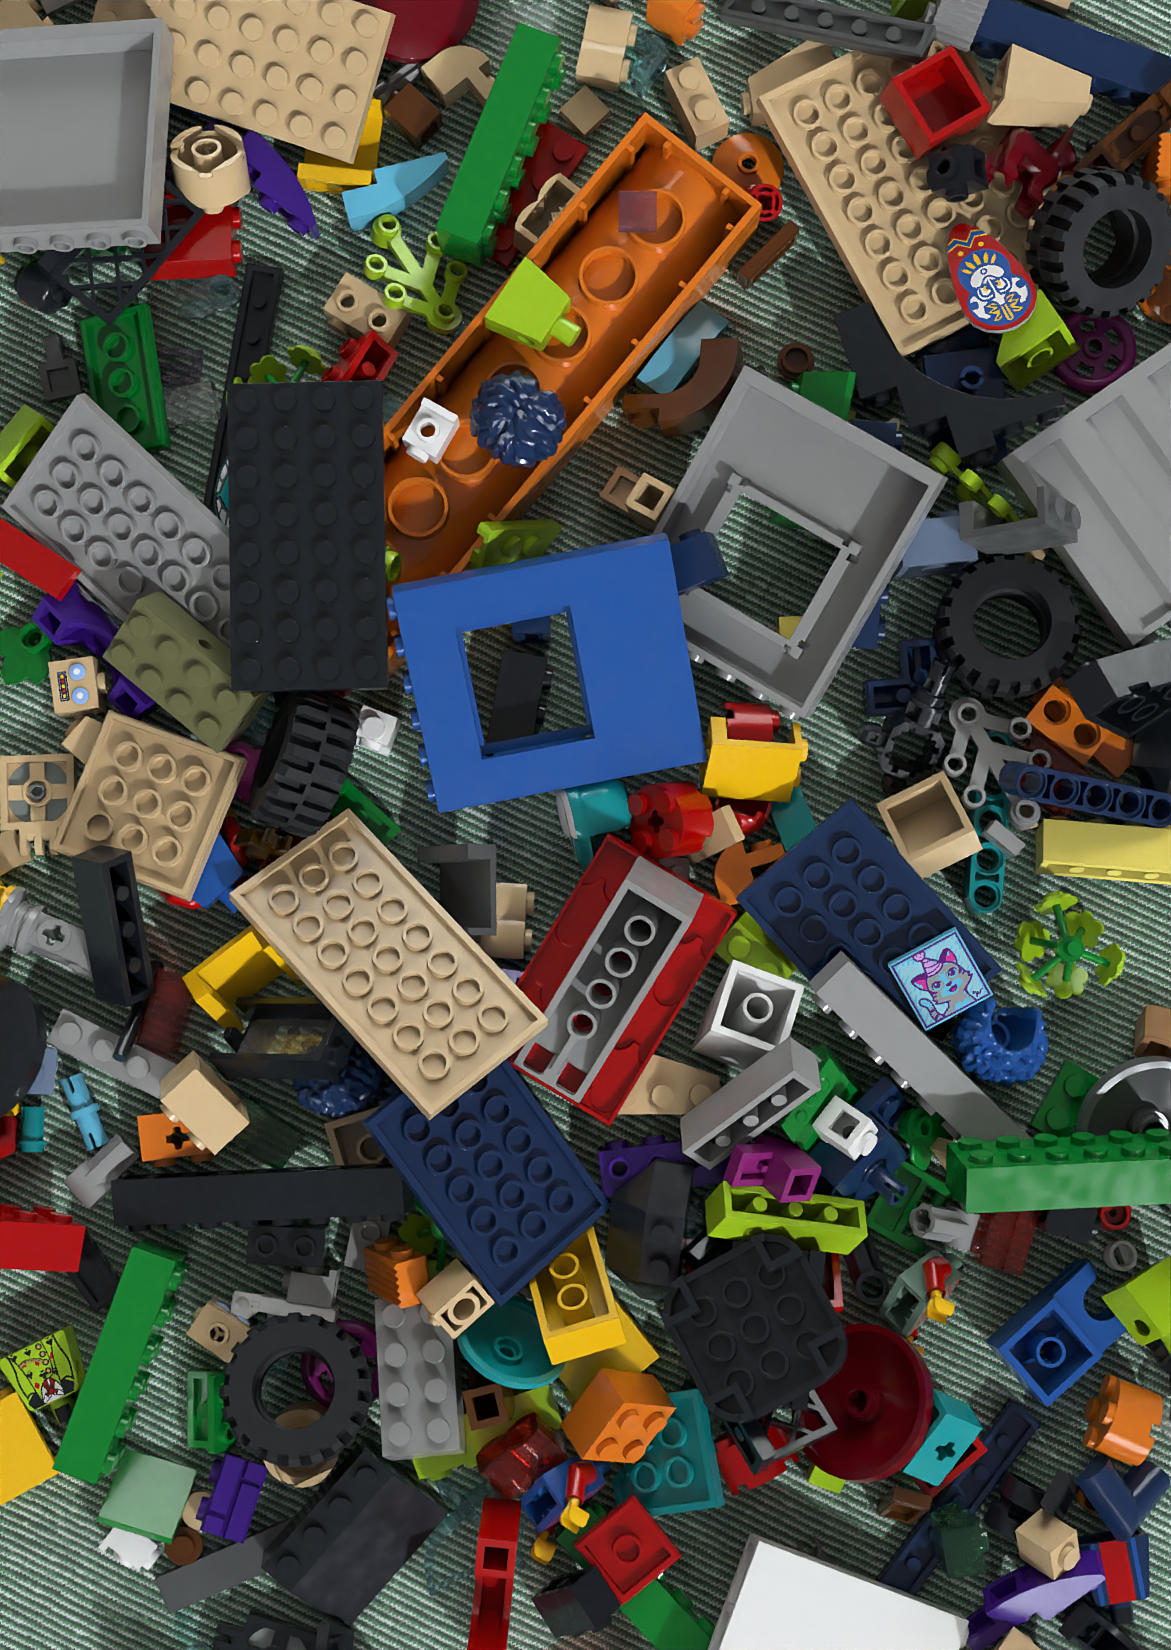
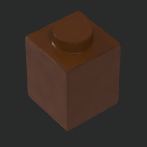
(412, 115)

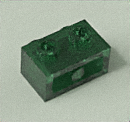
(958, 1541)

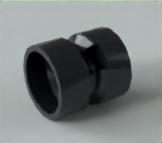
(1016, 1492)

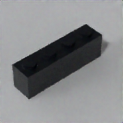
(113, 925)

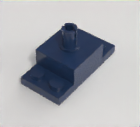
(969, 366)
(874, 1171)

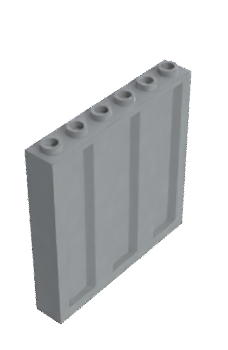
(1117, 471)

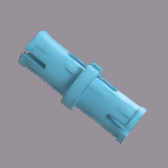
(84, 1111)

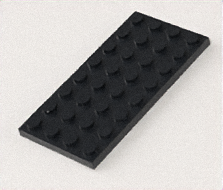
(307, 536)

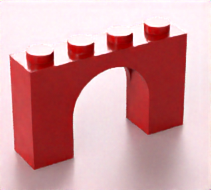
(494, 1574)

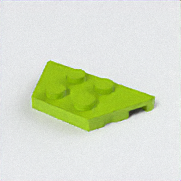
(513, 541)

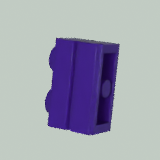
(232, 1498)

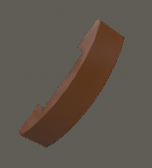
(1132, 134)

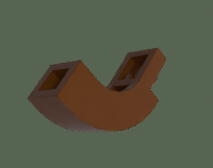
(698, 400)
(487, 1401)

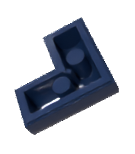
(891, 694)
(1125, 1500)

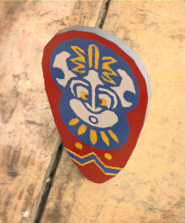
(989, 281)

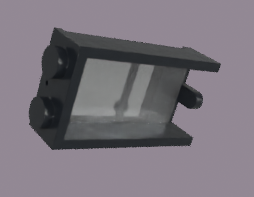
(285, 1041)

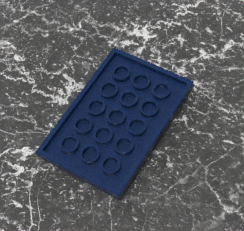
(856, 896)
(492, 1178)

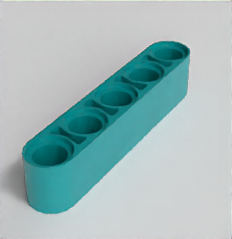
(974, 875)

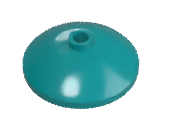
(509, 1346)

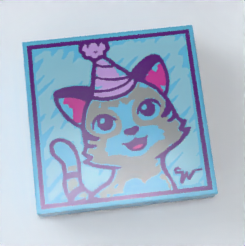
(940, 978)

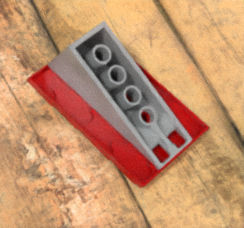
(615, 975)

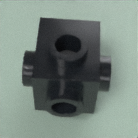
(957, 172)

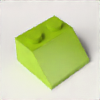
(1035, 345)
(21, 443)
(752, 946)

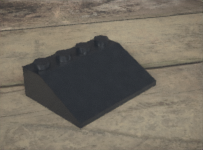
(353, 1534)

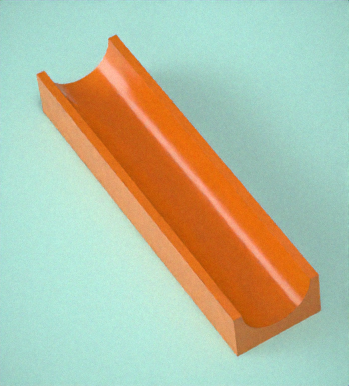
(627, 300)

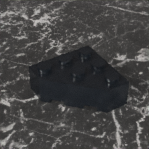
(1125, 688)

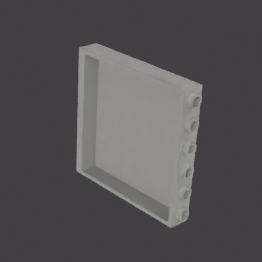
(83, 134)

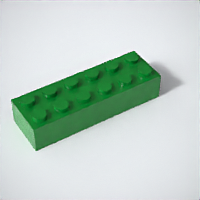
(501, 145)
(1060, 1171)
(121, 1361)

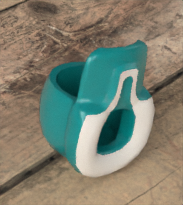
(592, 811)

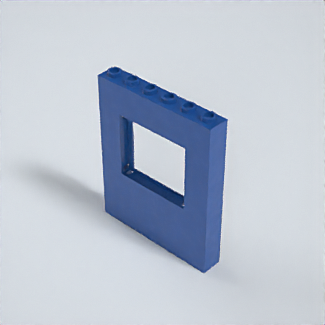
(626, 658)

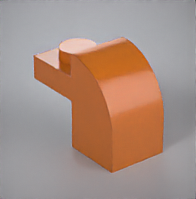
(734, 867)

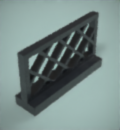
(56, 263)
(757, 1447)

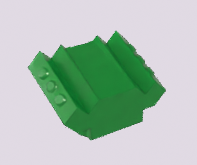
(834, 1081)

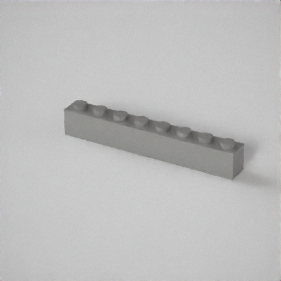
(910, 1052)

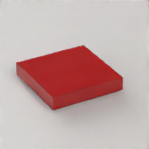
(628, 1548)

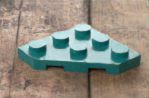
(678, 1464)

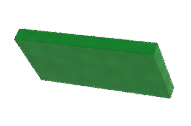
(126, 374)

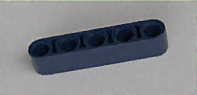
(1073, 793)

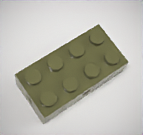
(183, 670)

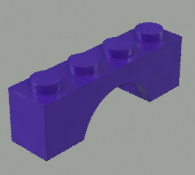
(85, 624)

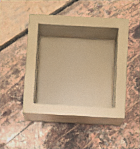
(929, 825)
(202, 1103)

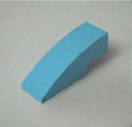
(395, 190)
(681, 351)

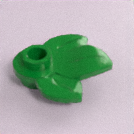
(22, 657)
(920, 1132)

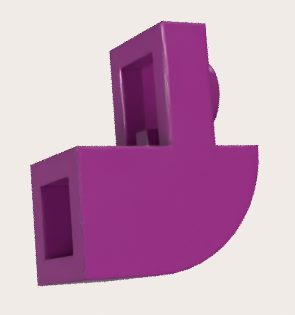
(777, 1166)

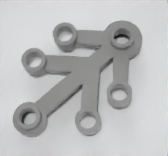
(990, 755)

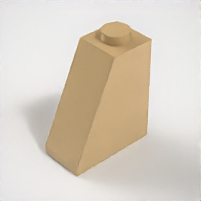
(790, 66)
(1037, 91)

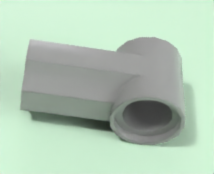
(93, 1178)
(945, 1224)

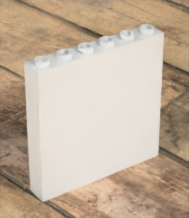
(808, 1604)

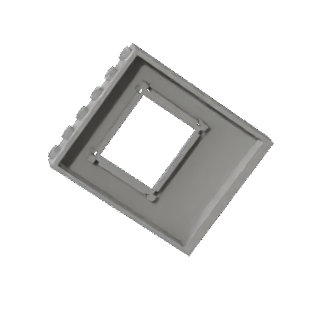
(826, 481)

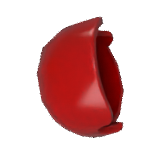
(749, 813)

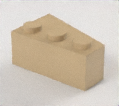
(669, 1088)

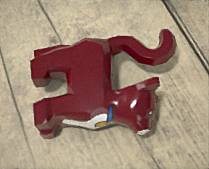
(1027, 162)

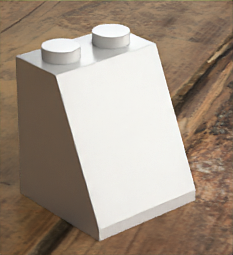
(747, 1016)

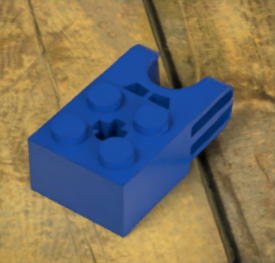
(1068, 1334)

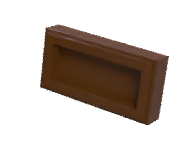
(768, 255)
(903, 1505)

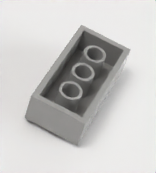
(417, 1385)

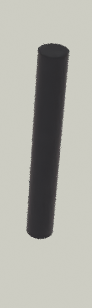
(134, 1022)

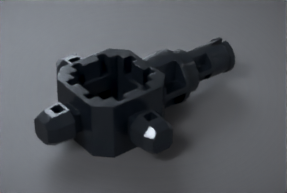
(921, 716)

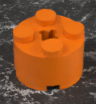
(1122, 1420)

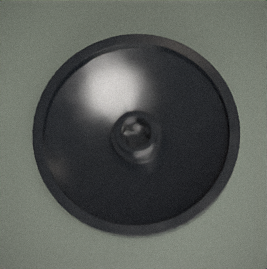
(20, 1041)

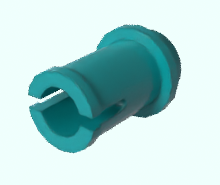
(32, 1129)

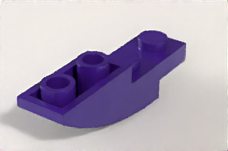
(276, 184)
(1025, 1591)

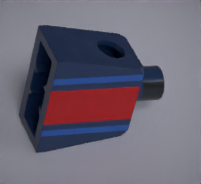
(1125, 1572)

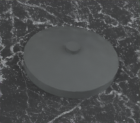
(1129, 1098)

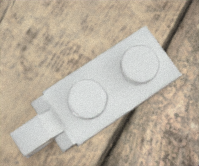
(249, 1303)

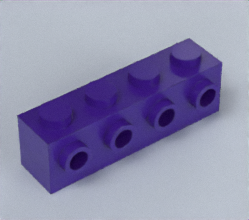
(623, 1161)

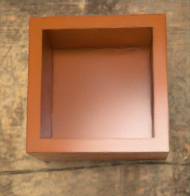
(617, 1416)

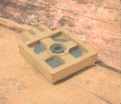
(36, 796)

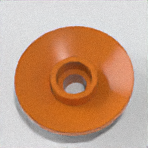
(752, 146)

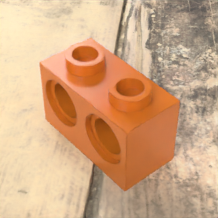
(1061, 732)

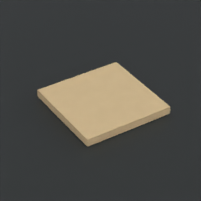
(153, 798)

